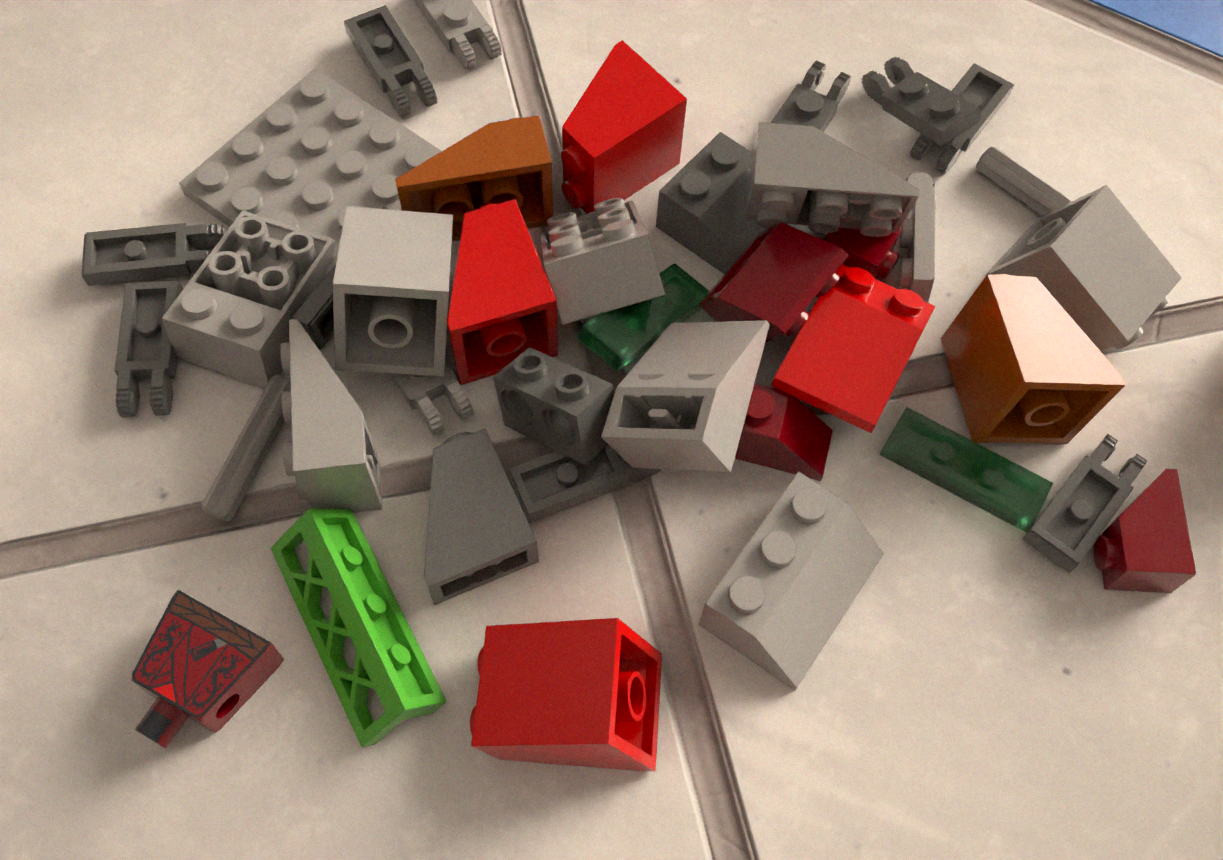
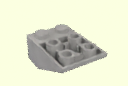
(823, 184)
(599, 260)
(245, 295)
(688, 397)
(330, 437)

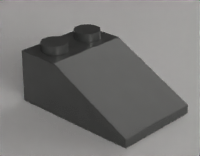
(708, 203)

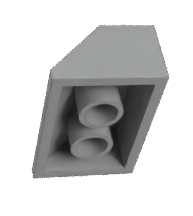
(793, 581)

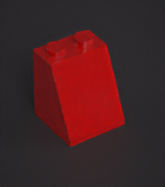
(621, 131)
(498, 294)
(568, 695)

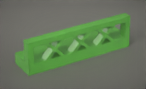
(364, 611)

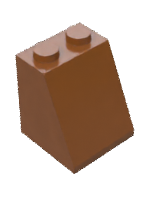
(1025, 365)

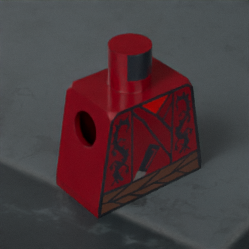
(199, 669)

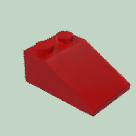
(854, 347)

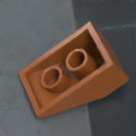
(485, 168)

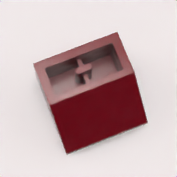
(776, 280)

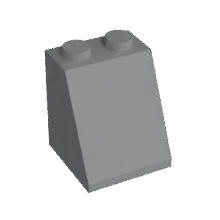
(1095, 267)
(392, 291)

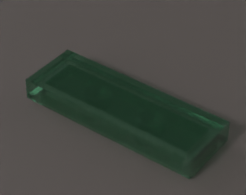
(631, 330)
(967, 469)

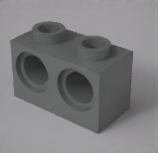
(554, 404)

